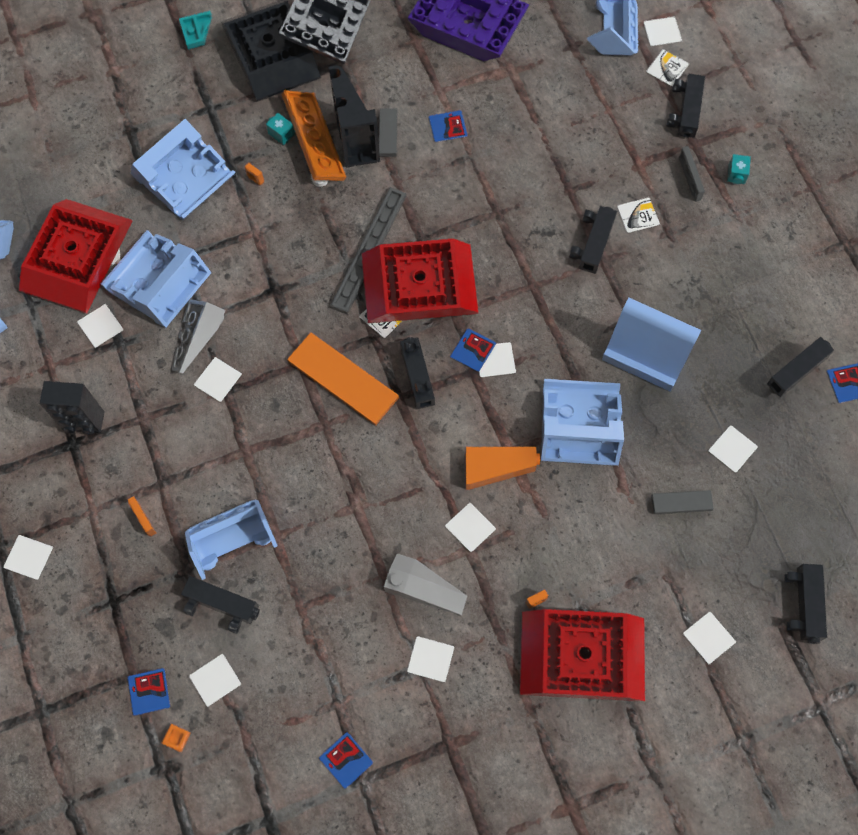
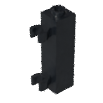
(691, 105)
(598, 238)
(800, 366)
(417, 372)
(219, 600)
(811, 603)

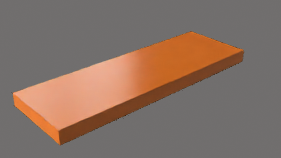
(313, 136)
(343, 378)

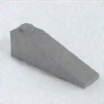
(201, 323)
(418, 583)

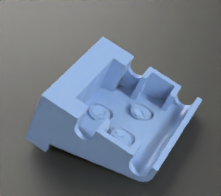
(181, 170)
(157, 277)
(650, 344)
(581, 422)

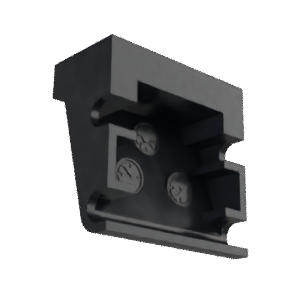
(355, 123)

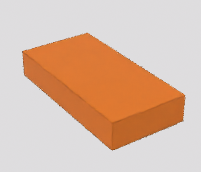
(141, 516)

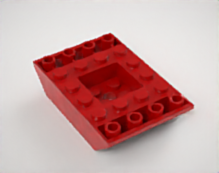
(73, 275)
(396, 294)
(556, 669)

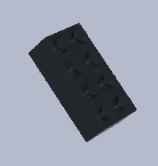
(72, 407)

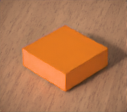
(254, 174)
(536, 599)
(176, 738)

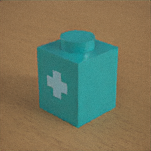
(280, 129)
(739, 169)

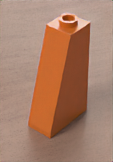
(497, 464)

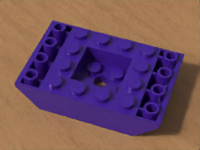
(483, 38)

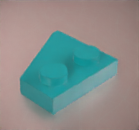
(196, 28)

